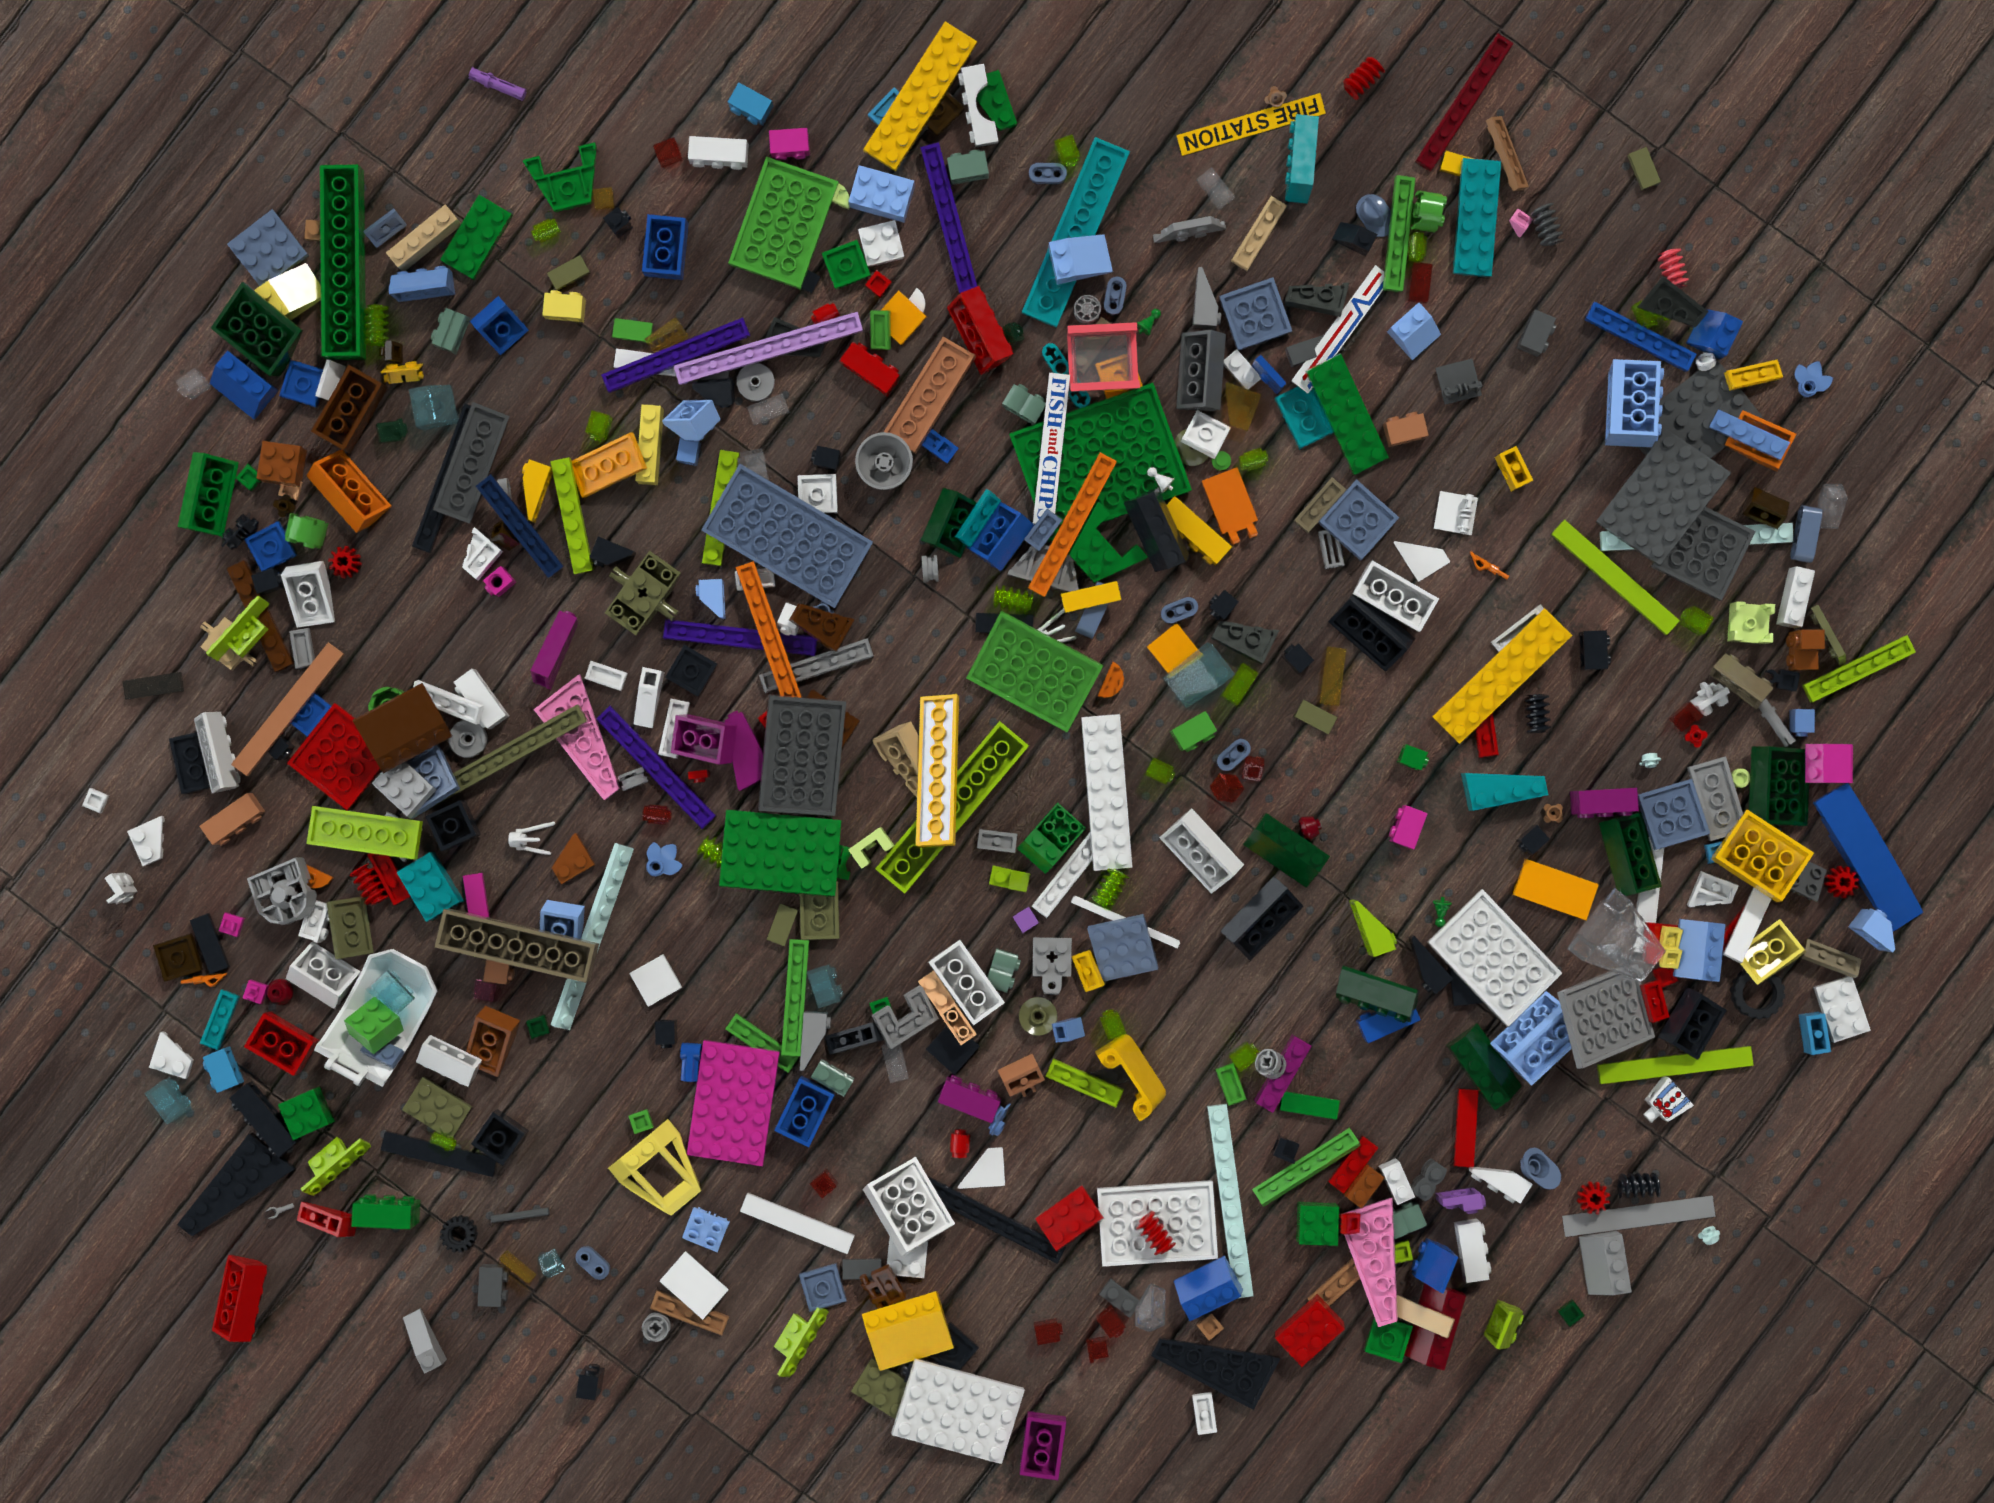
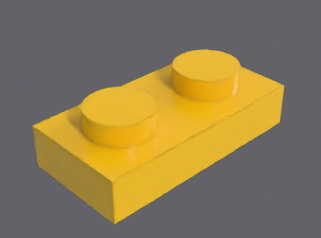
(1088, 970)

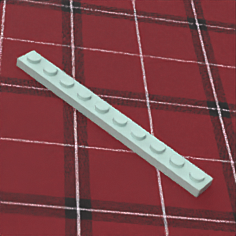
(1763, 535)
(594, 930)
(1229, 1196)

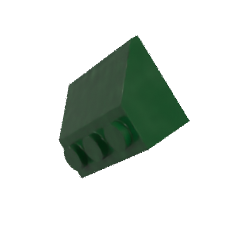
(946, 520)

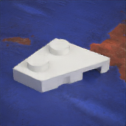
(480, 555)
(148, 840)
(1712, 891)
(170, 1058)

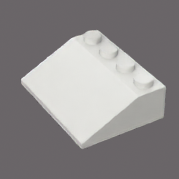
(908, 1206)

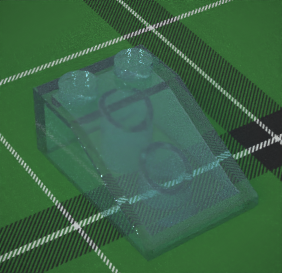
(1198, 675)

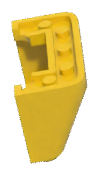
(1125, 1052)

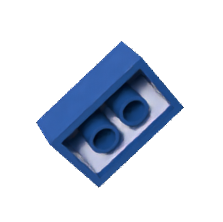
(242, 385)
(1001, 536)
(1208, 1288)

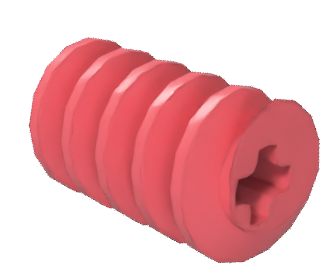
(1672, 267)

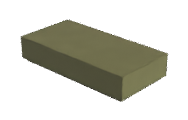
(1644, 168)
(568, 272)
(1315, 717)
(782, 924)

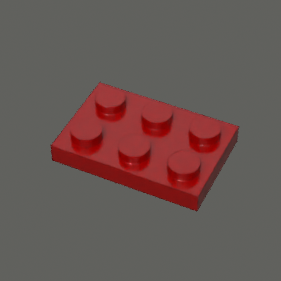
(1069, 1218)

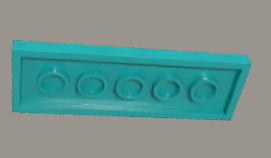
(1476, 217)

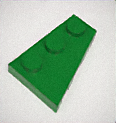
(996, 102)

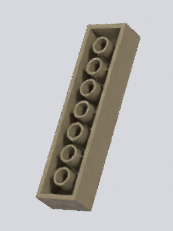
(516, 945)

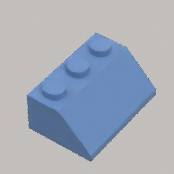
(422, 284)
(1701, 950)

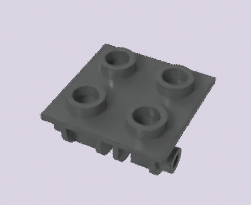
(1458, 381)
(1810, 882)

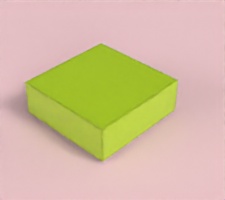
(1402, 1252)

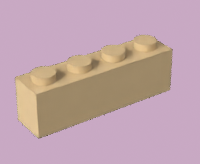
(424, 238)

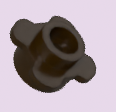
(290, 507)

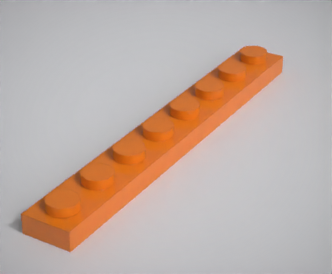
(1072, 524)
(767, 630)

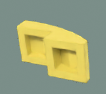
(1670, 941)

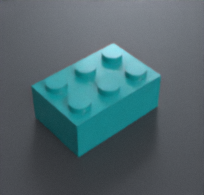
(430, 886)

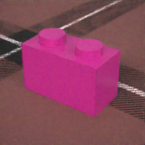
(789, 143)
(1407, 827)

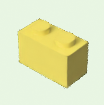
(564, 306)

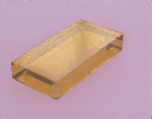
(517, 1266)

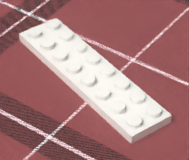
(1106, 792)

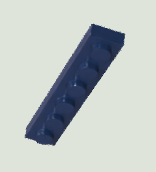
(519, 525)

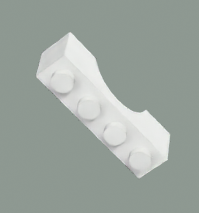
(983, 130)

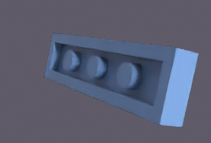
(1749, 435)

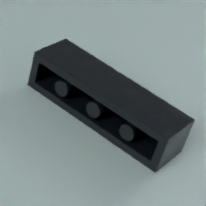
(264, 1118)

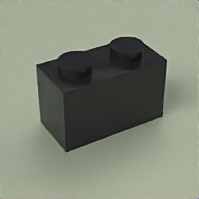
(1594, 650)
(590, 1382)

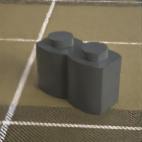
(1425, 1183)

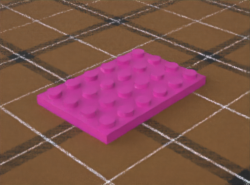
(733, 1103)

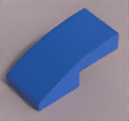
(939, 446)

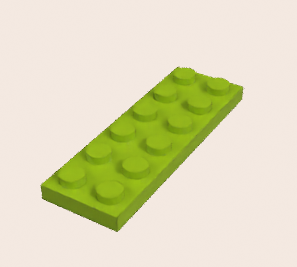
(364, 832)

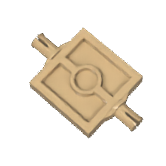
(230, 658)

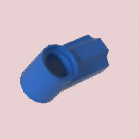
(690, 1057)

